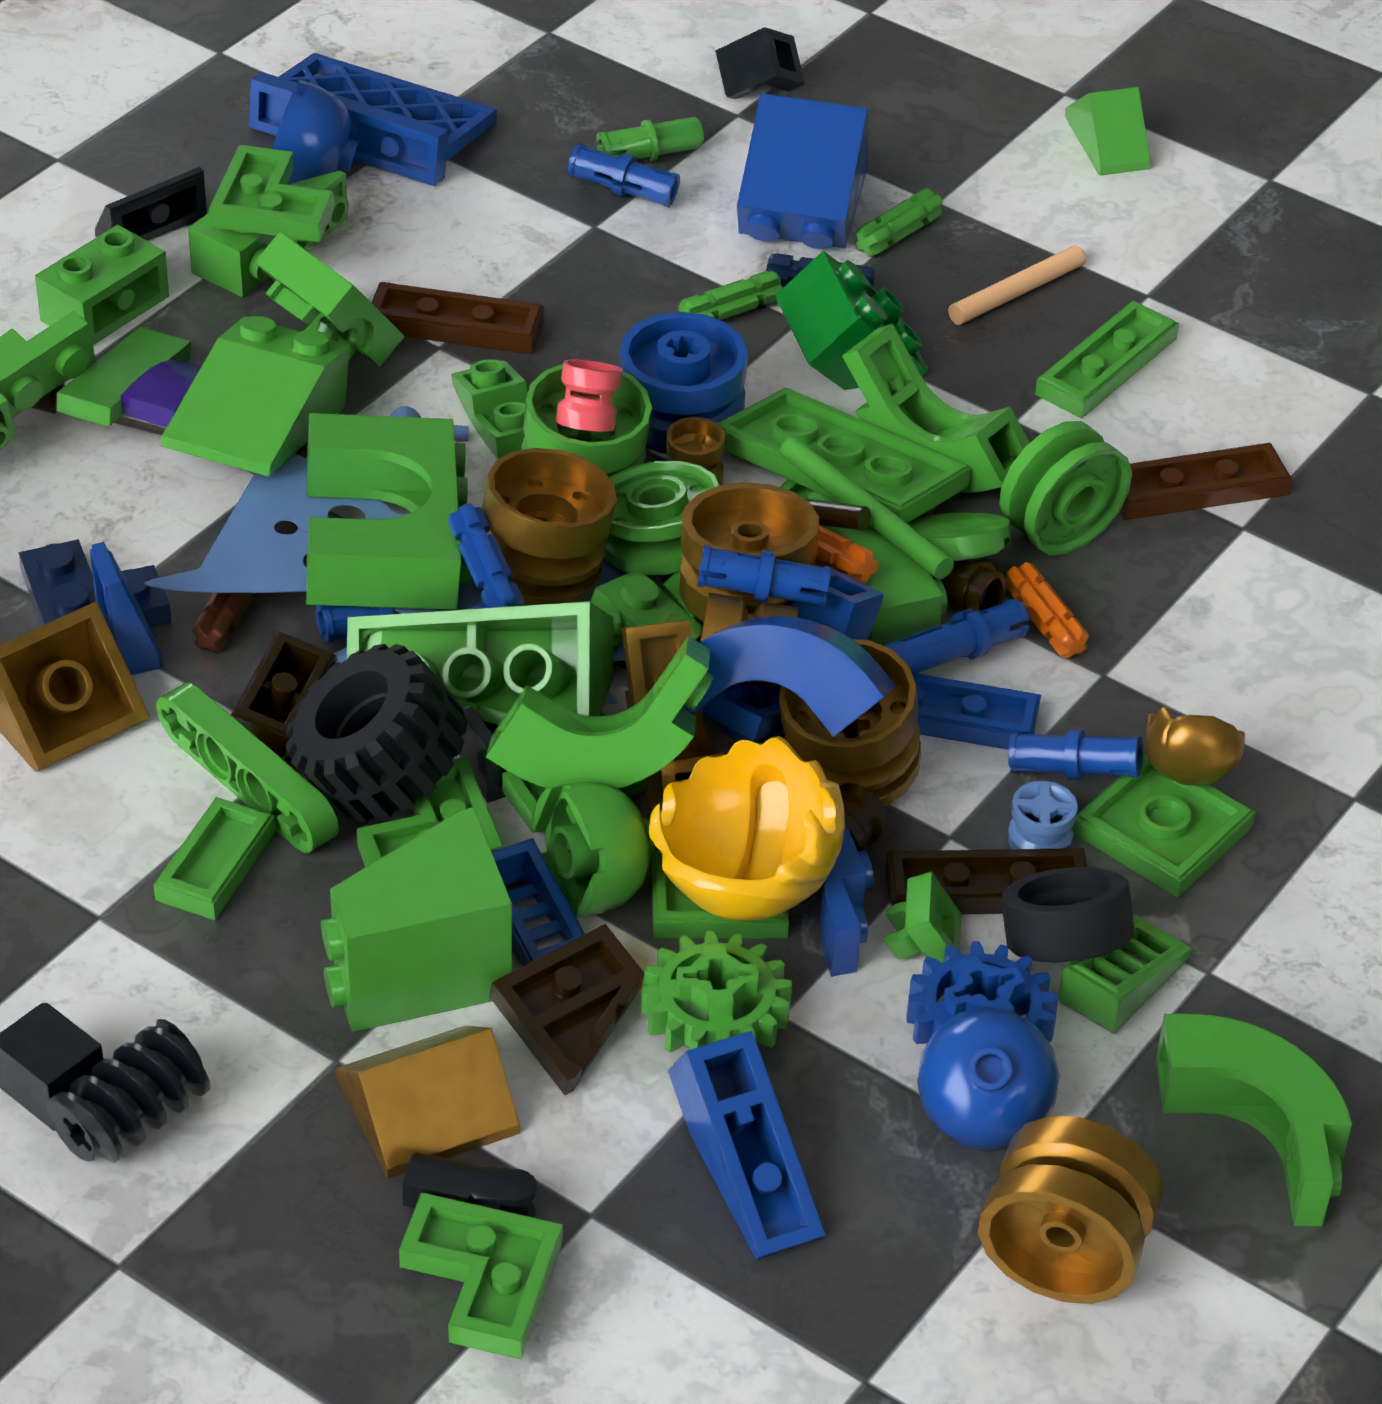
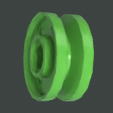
(1065, 487)
(650, 514)

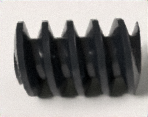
(129, 1089)

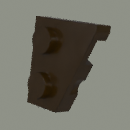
(570, 1002)

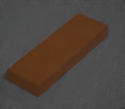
(461, 317)
(1205, 481)

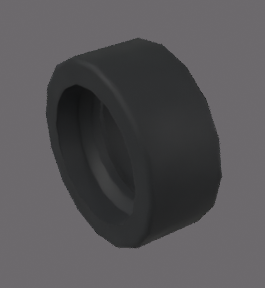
(1068, 914)

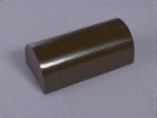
(278, 686)

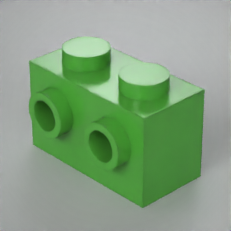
(104, 282)

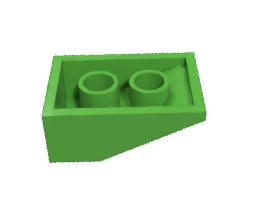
(257, 395)

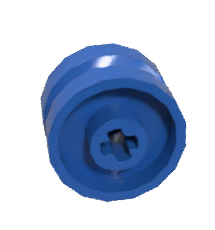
(687, 367)

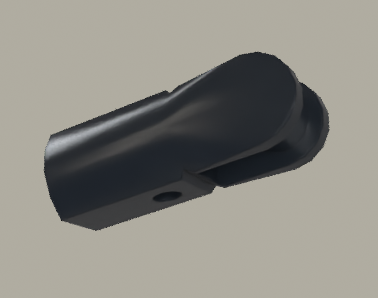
(466, 1182)

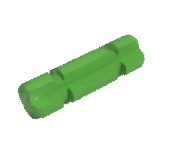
(898, 222)
(735, 296)

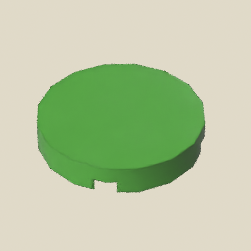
(965, 534)

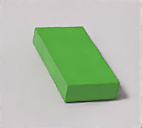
(215, 858)

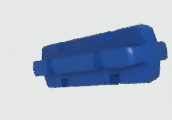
(484, 557)

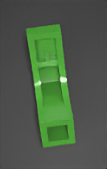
(907, 407)
(562, 747)
(1267, 1083)

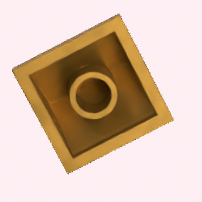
(65, 688)
(431, 1097)

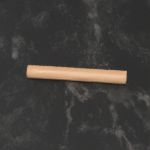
(1016, 285)

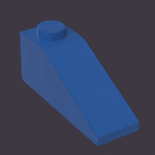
(746, 1143)

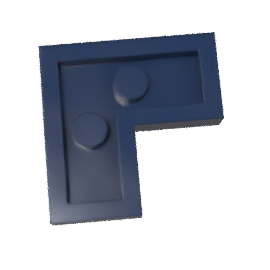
(63, 583)

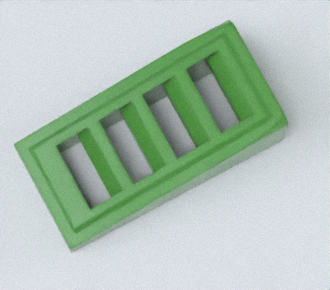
(1113, 1004)

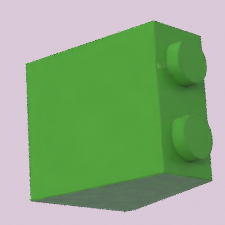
(419, 928)

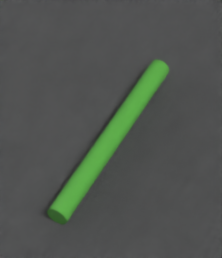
(882, 518)

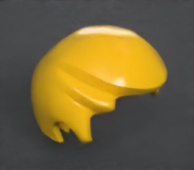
(750, 830)

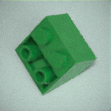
(837, 308)

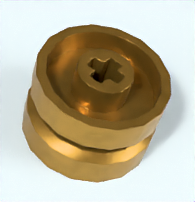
(745, 521)
(1071, 1209)

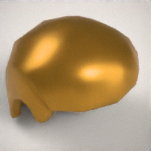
(1193, 747)

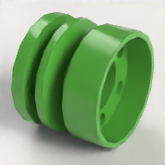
(608, 450)

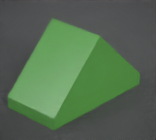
(1111, 130)

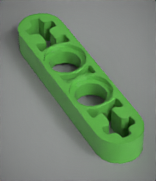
(247, 767)

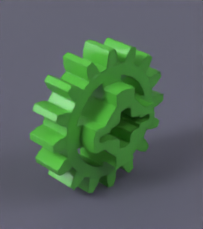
(715, 993)

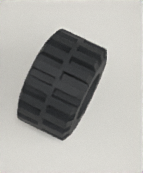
(376, 733)

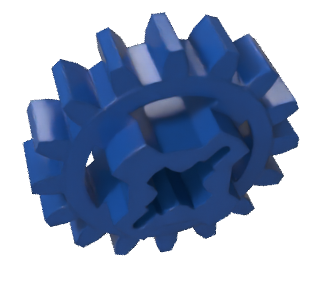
(975, 983)

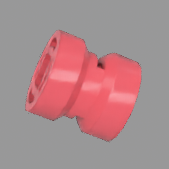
(589, 395)

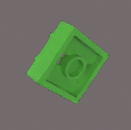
(326, 300)

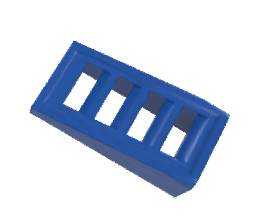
(123, 613)
(526, 863)

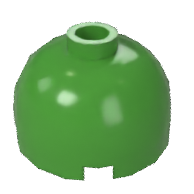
(594, 844)

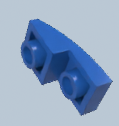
(842, 904)

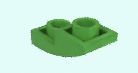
(494, 403)

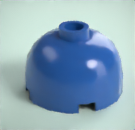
(317, 132)
(987, 1077)

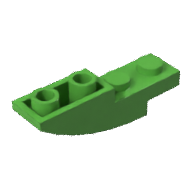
(39, 366)

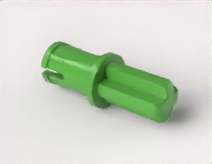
(653, 139)

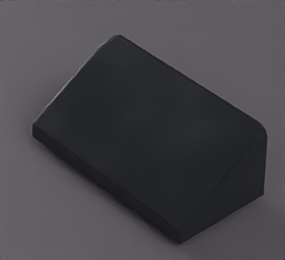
(158, 207)

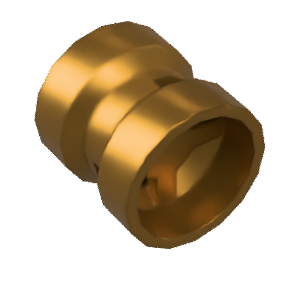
(703, 444)

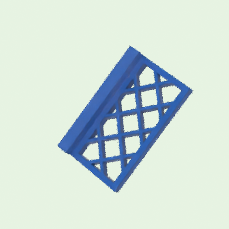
(387, 135)

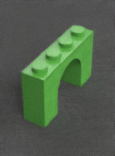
(390, 560)

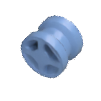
(1042, 816)

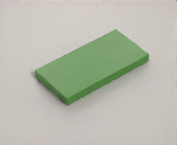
(885, 465)

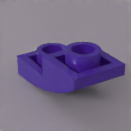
(159, 391)

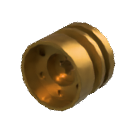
(550, 522)
(877, 748)

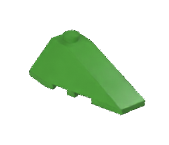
(495, 652)

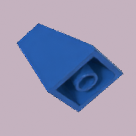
(803, 171)

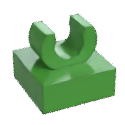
(924, 921)

